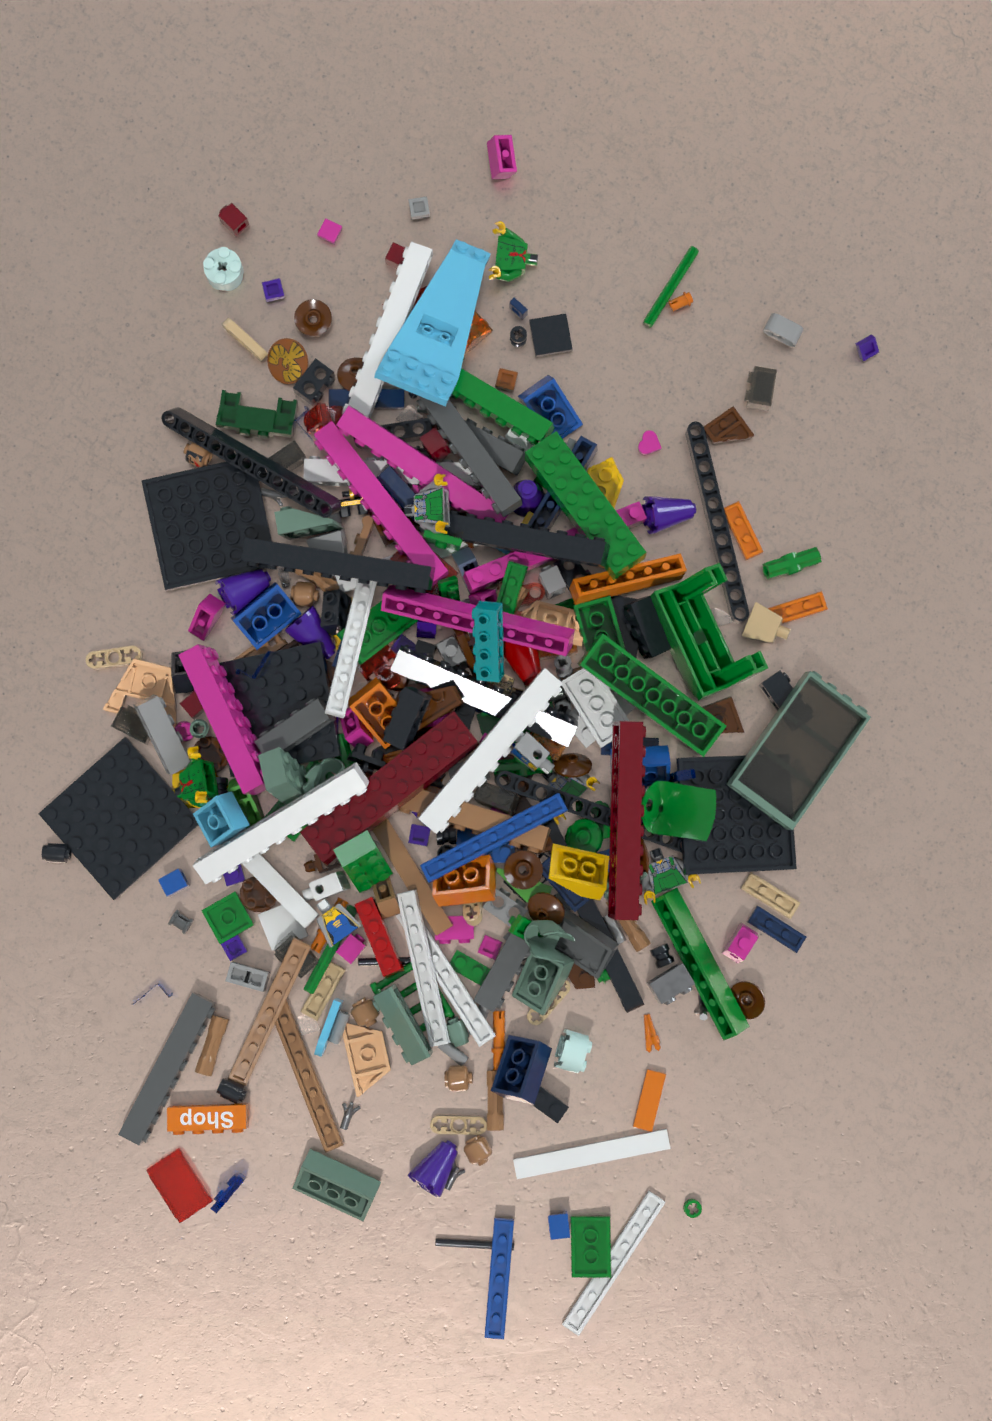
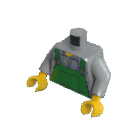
(431, 506)
(573, 786)
(664, 875)

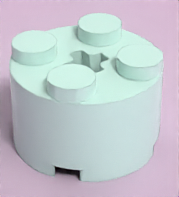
(226, 259)
(572, 1051)

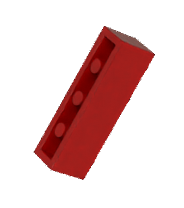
(379, 937)

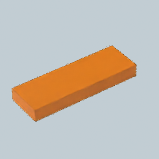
(742, 531)
(800, 607)
(649, 1100)

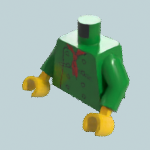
(511, 255)
(197, 780)

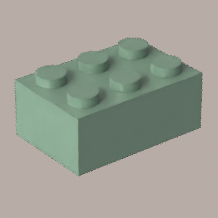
(282, 775)

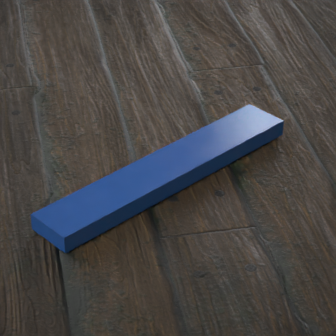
(499, 1278)

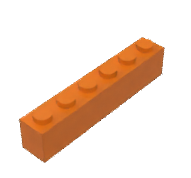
(638, 577)

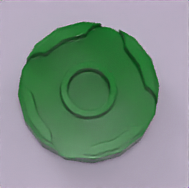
(584, 835)

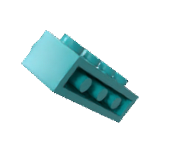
(488, 641)

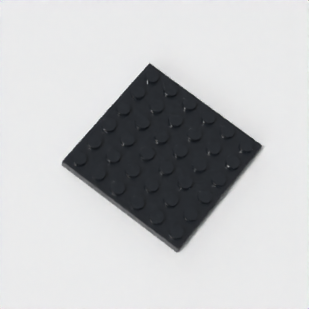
(202, 523)
(282, 686)
(119, 818)
(741, 833)

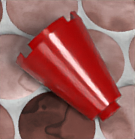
(523, 660)

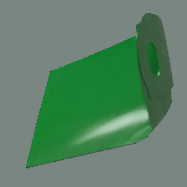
(685, 813)

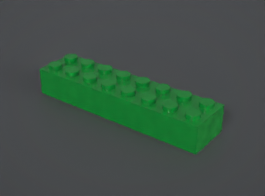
(584, 502)
(651, 694)

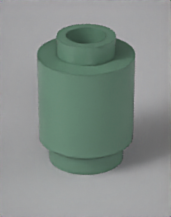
(457, 1031)

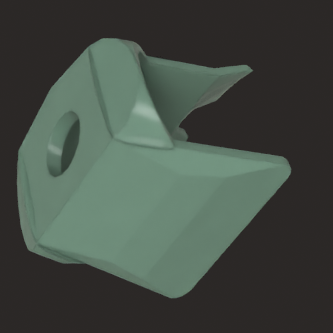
(317, 774)
(545, 946)

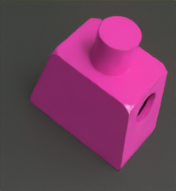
(740, 943)

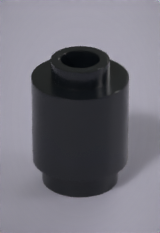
(56, 853)
(231, 1090)

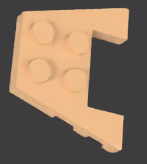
(142, 681)

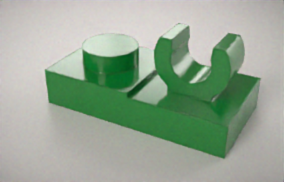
(449, 588)
(519, 925)

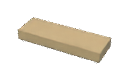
(770, 895)
(317, 1002)

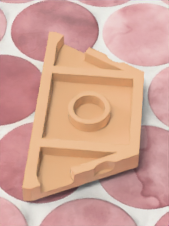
(555, 615)
(366, 1056)

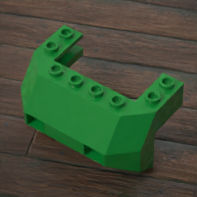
(696, 638)

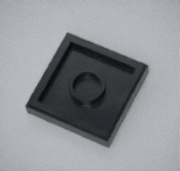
(550, 335)

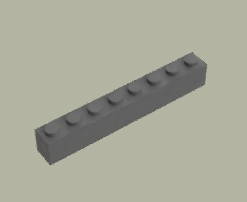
(472, 456)
(166, 1069)

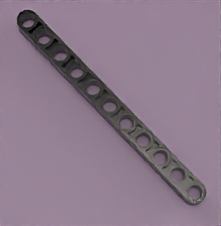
(195, 429)
(716, 513)
(584, 811)
(616, 967)

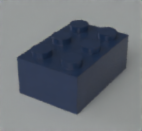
(521, 1069)

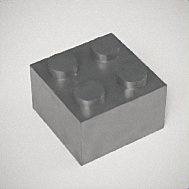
(671, 983)

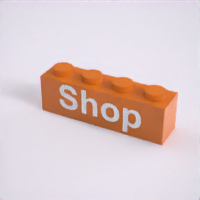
(207, 1117)

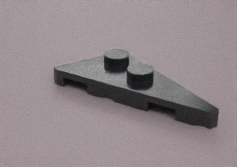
(629, 641)

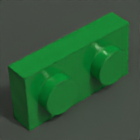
(469, 967)

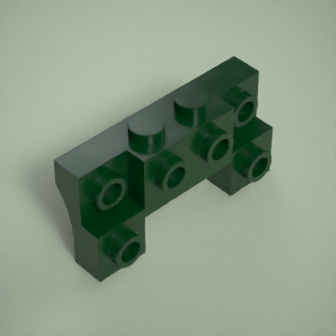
(256, 420)

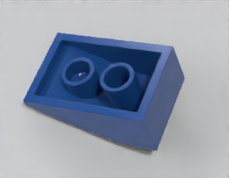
(551, 403)

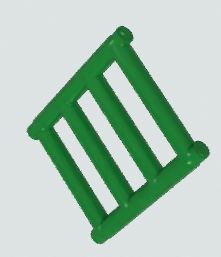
(376, 988)

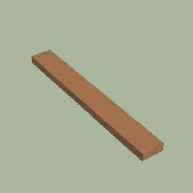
(411, 876)
(269, 1011)
(307, 1080)

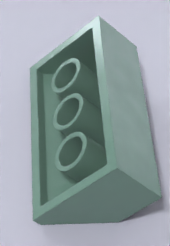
(403, 1025)
(336, 1185)

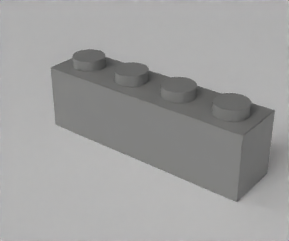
(162, 733)

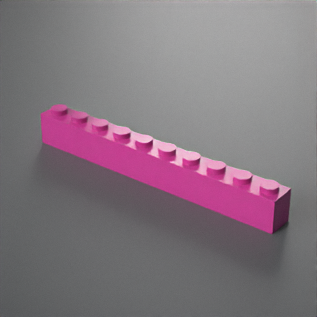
(414, 463)
(377, 500)
(494, 571)
(458, 616)

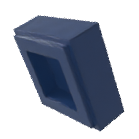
(520, 310)

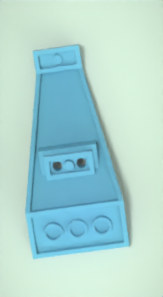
(434, 338)

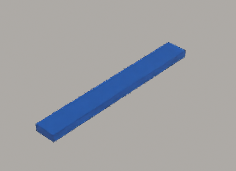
(493, 837)

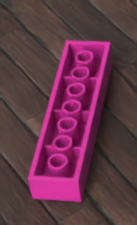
(225, 716)

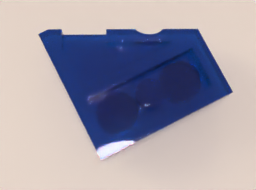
(222, 1197)

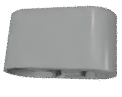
(783, 329)

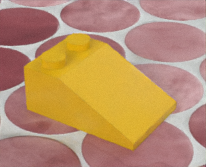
(579, 871)

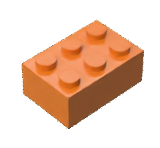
(374, 708)
(467, 884)

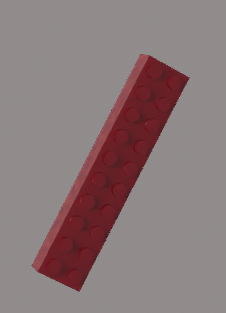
(392, 786)
(626, 820)

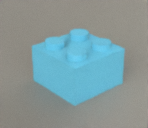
(221, 819)

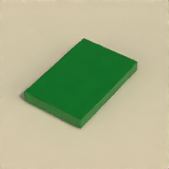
(591, 1247)

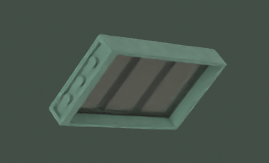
(799, 750)

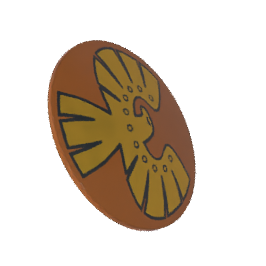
(287, 360)

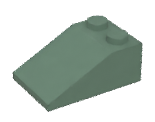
(299, 524)
(541, 981)

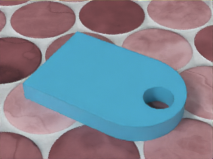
(329, 1023)

